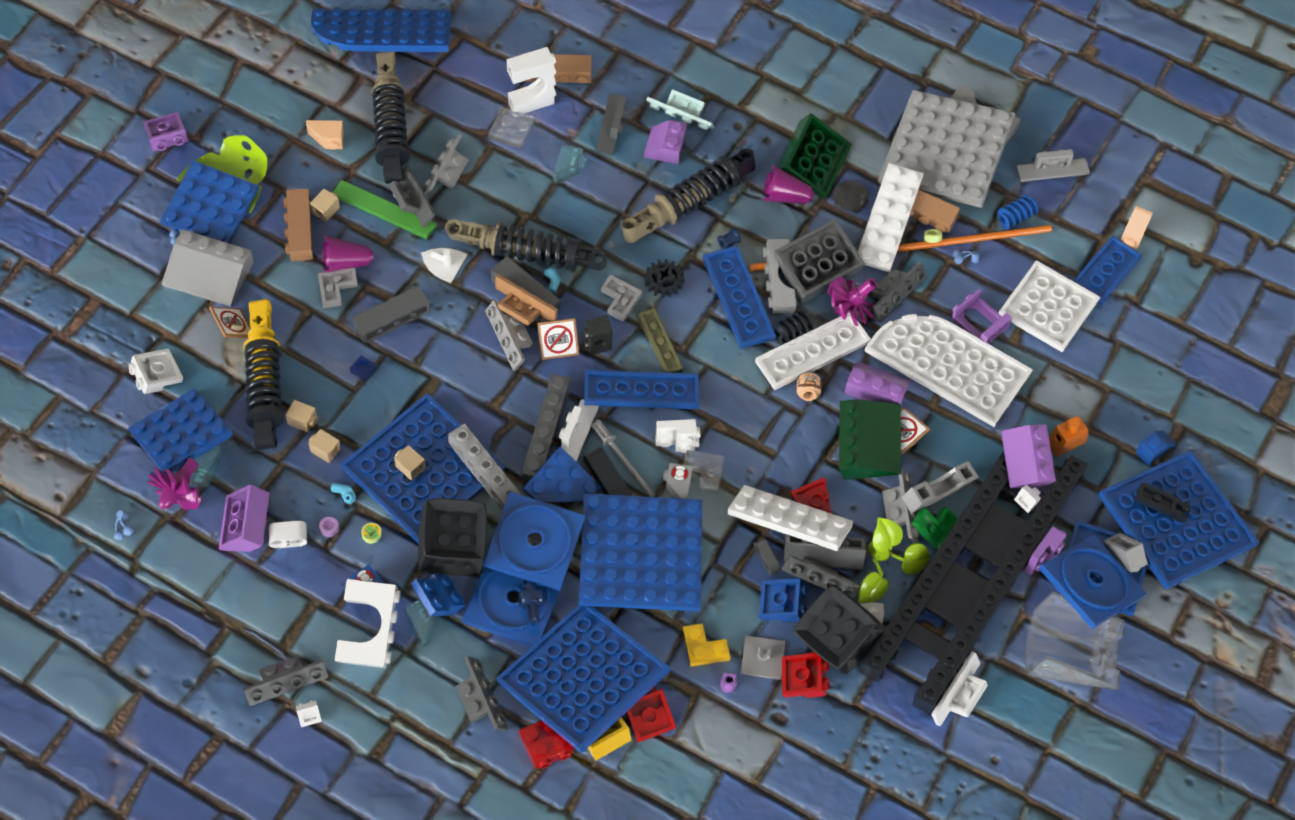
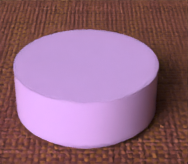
(329, 526)

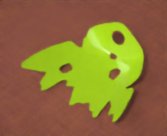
(232, 161)

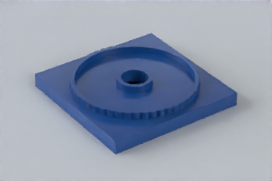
(542, 563)
(1092, 600)
(495, 614)

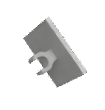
(762, 657)

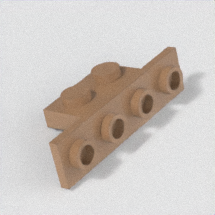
(521, 303)

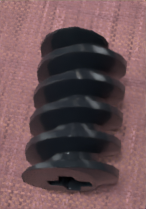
(792, 325)

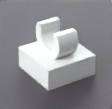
(1028, 498)
(308, 713)

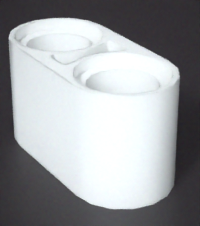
(287, 534)

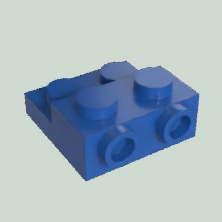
(439, 595)
(783, 600)

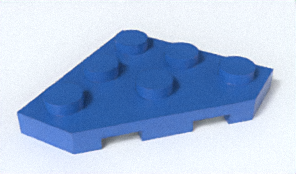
(561, 480)

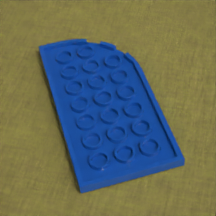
(384, 29)

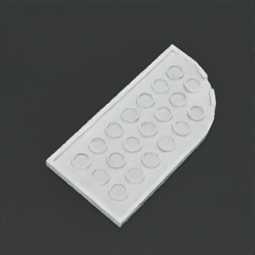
(951, 364)

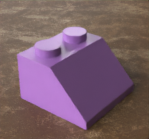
(666, 141)

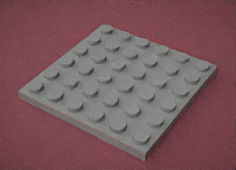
(951, 144)

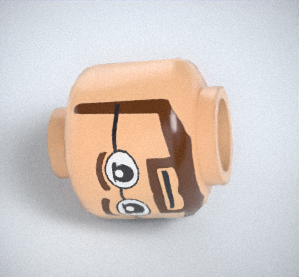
(809, 386)

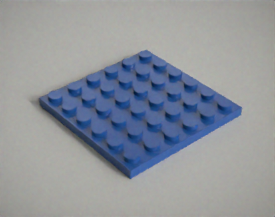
(426, 430)
(1176, 548)
(641, 552)
(582, 676)

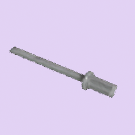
(608, 439)

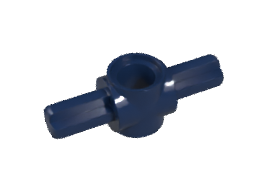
(530, 599)

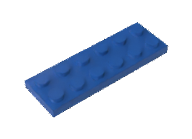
(739, 297)
(641, 389)

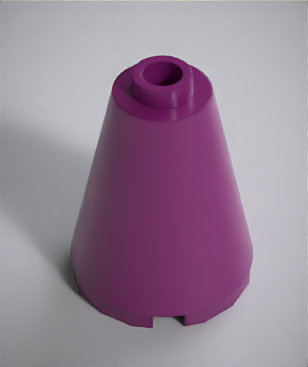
(786, 188)
(343, 254)

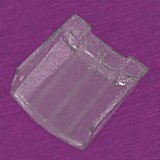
(1068, 650)

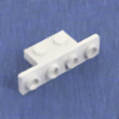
(577, 428)
(962, 692)

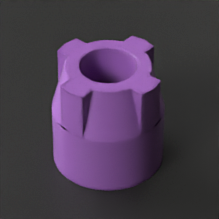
(728, 687)

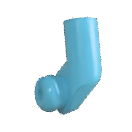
(554, 277)
(345, 490)

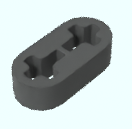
(767, 557)

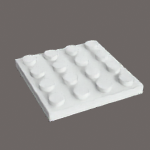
(1049, 306)

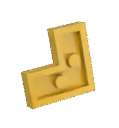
(703, 652)

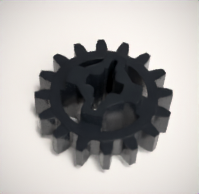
(664, 276)

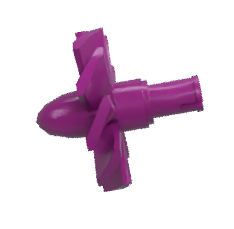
(850, 299)
(175, 487)

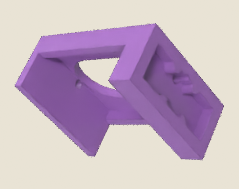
(973, 301)

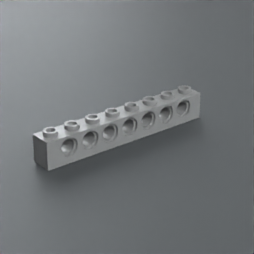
(485, 469)

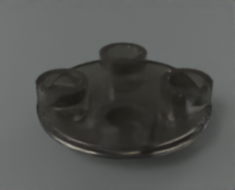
(850, 196)

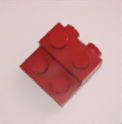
(804, 675)
(650, 716)
(544, 745)

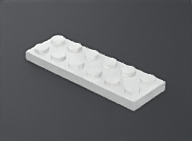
(889, 217)
(812, 351)
(790, 517)

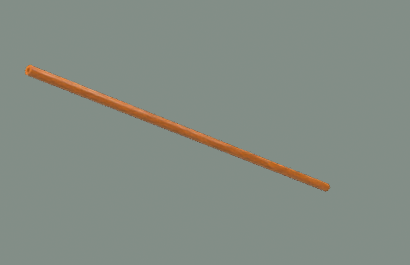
(955, 240)

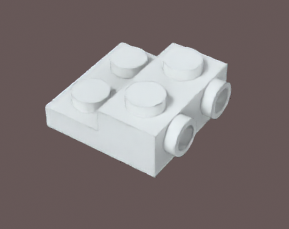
(155, 370)
(681, 433)

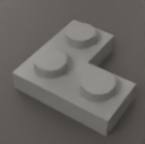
(333, 282)
(624, 295)

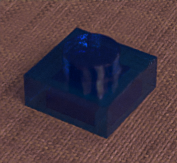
(363, 368)

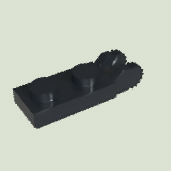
(1162, 502)

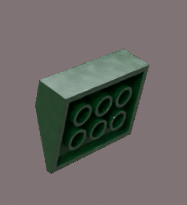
(815, 154)
(869, 439)

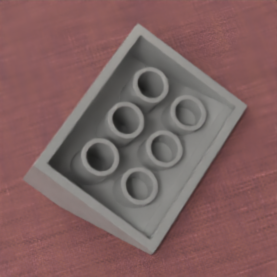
(207, 267)

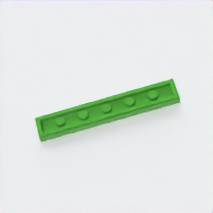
(382, 209)

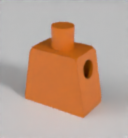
(1070, 433)

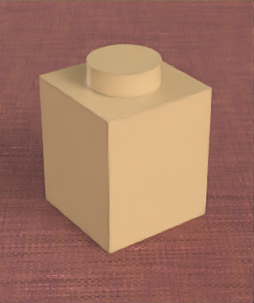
(325, 205)
(301, 416)
(324, 445)
(409, 462)

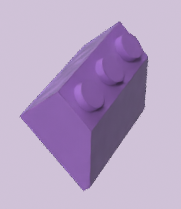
(876, 385)
(1028, 456)
(244, 519)

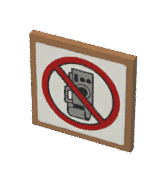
(231, 322)
(558, 338)
(911, 430)

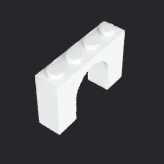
(540, 93)
(376, 651)

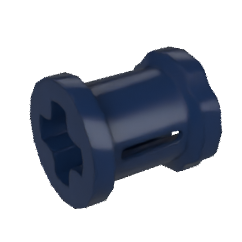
(729, 239)

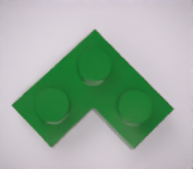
(937, 528)

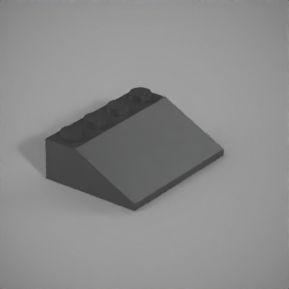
(818, 260)

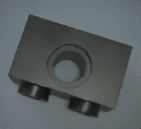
(598, 335)

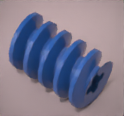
(1017, 212)

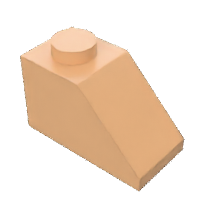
(326, 133)
(1136, 227)

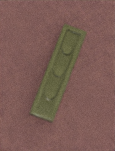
(660, 341)

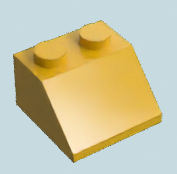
(610, 740)

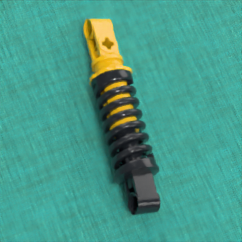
(262, 376)

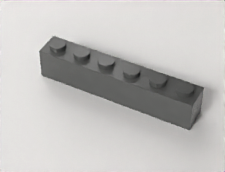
(546, 425)

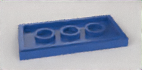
(1108, 268)

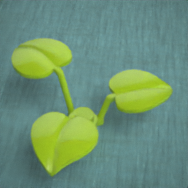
(885, 536)

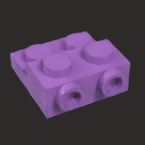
(165, 131)
(1047, 549)

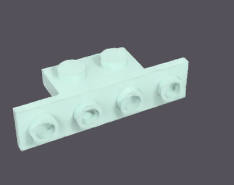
(682, 106)

